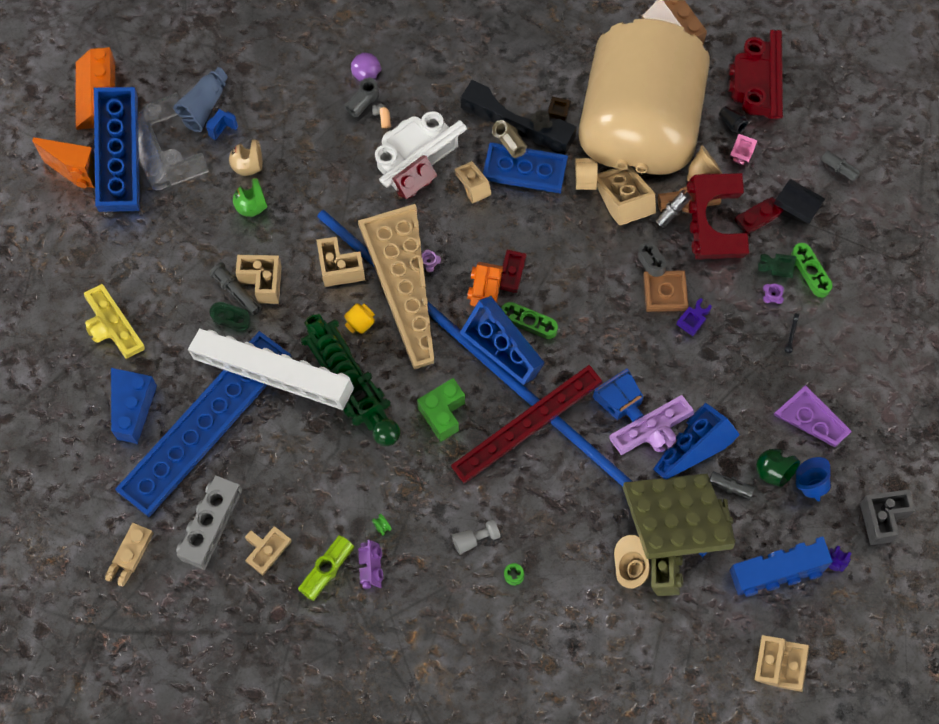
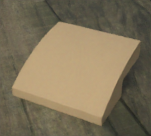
(782, 663)

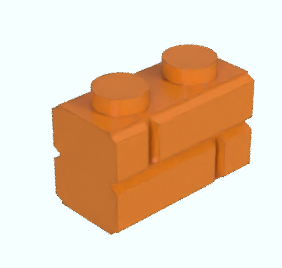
(486, 282)

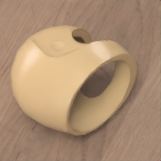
(246, 161)

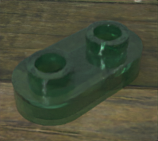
(231, 316)

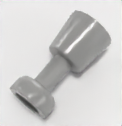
(467, 539)

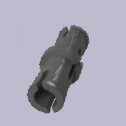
(731, 485)

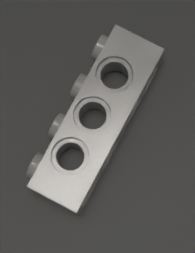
(201, 554)

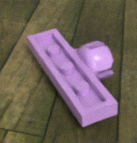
(653, 427)

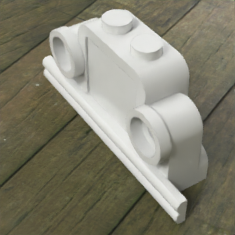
(412, 140)

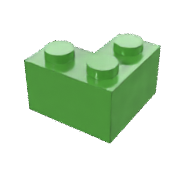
(438, 408)

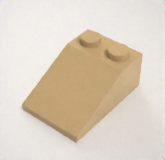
(626, 195)

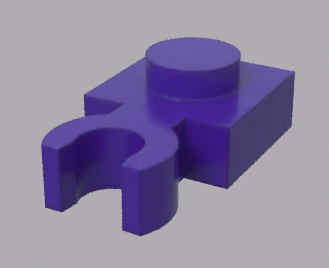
(693, 319)
(839, 559)

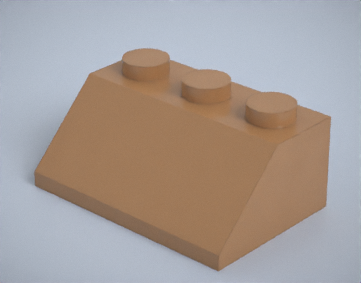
(678, 13)

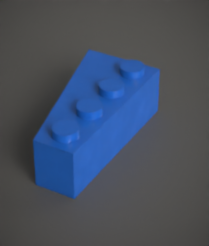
(501, 341)
(781, 568)

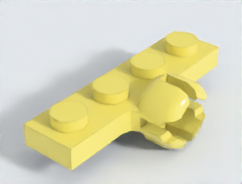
(111, 323)

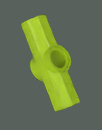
(317, 580)

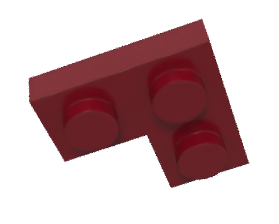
(512, 270)

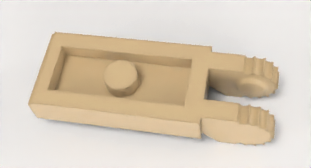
(129, 553)

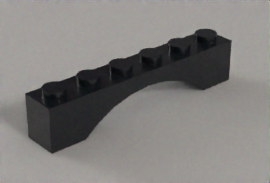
(481, 102)

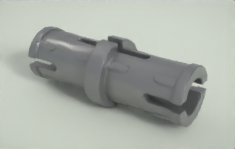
(673, 208)

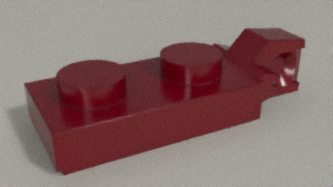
(758, 215)

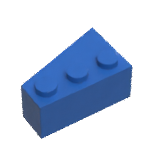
(130, 403)

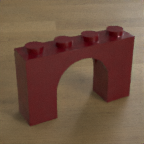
(707, 241)

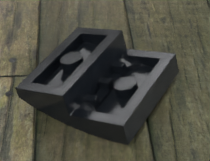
(799, 201)

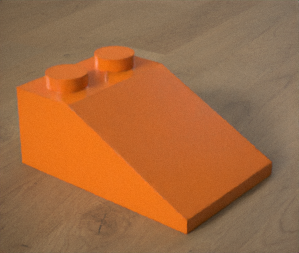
(69, 160)

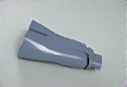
(200, 100)

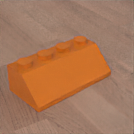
(93, 71)

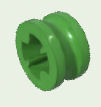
(381, 524)
(508, 578)

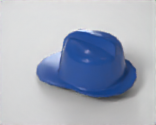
(814, 477)

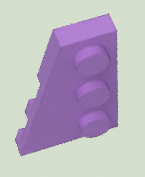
(813, 417)

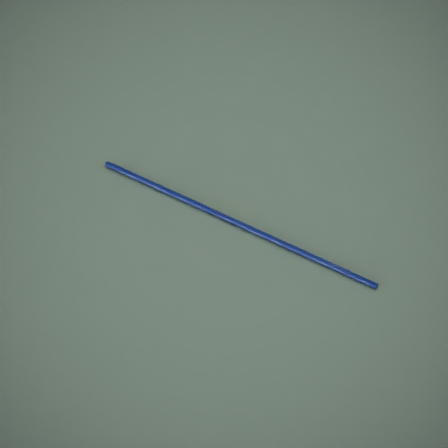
(512, 382)

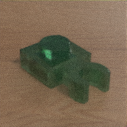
(781, 265)

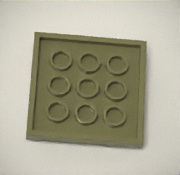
(677, 516)

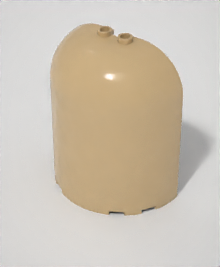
(644, 97)

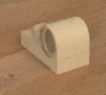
(586, 174)
(474, 181)

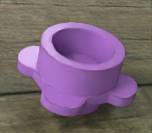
(773, 288)

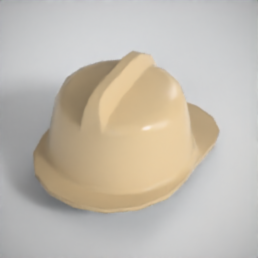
(631, 562)

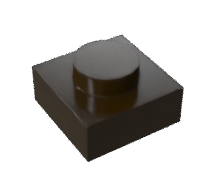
(559, 108)

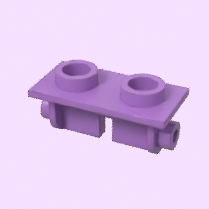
(370, 554)

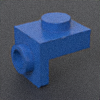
(219, 122)

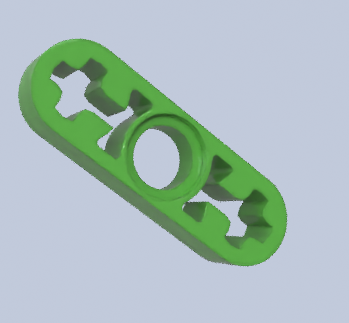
(811, 279)
(545, 321)

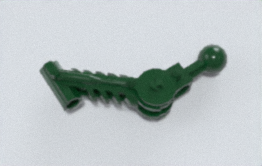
(335, 355)

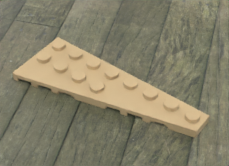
(398, 260)

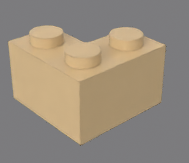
(339, 268)
(264, 273)

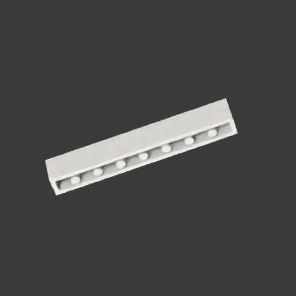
(271, 368)

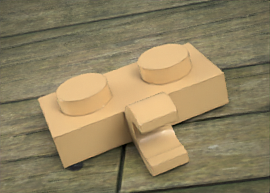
(266, 550)

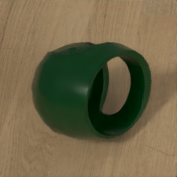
(775, 468)

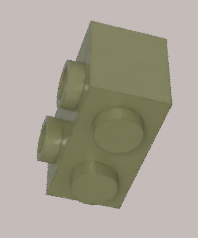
(666, 575)

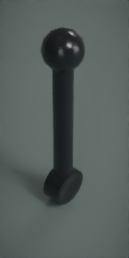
(788, 349)

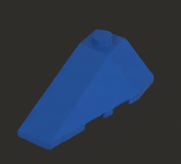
(705, 436)

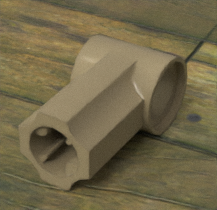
(509, 137)

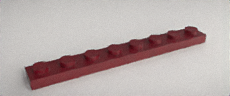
(526, 424)

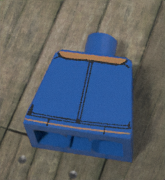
(620, 396)

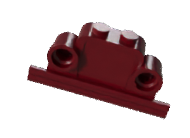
(758, 77)

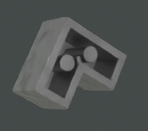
(882, 511)

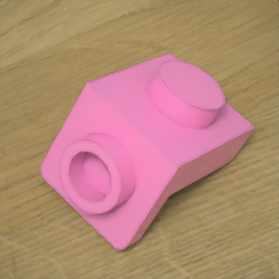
(743, 149)

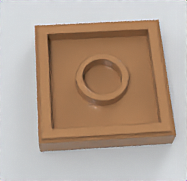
(666, 292)

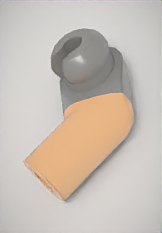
(384, 115)

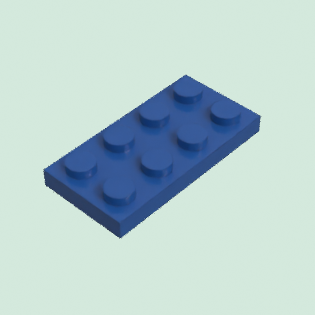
(533, 170)

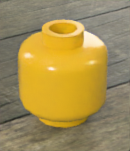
(359, 318)

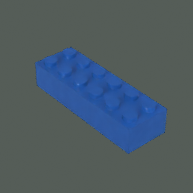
(116, 149)

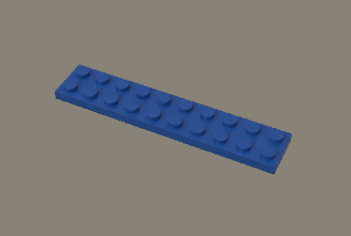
(192, 436)

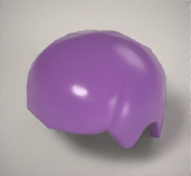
(365, 66)

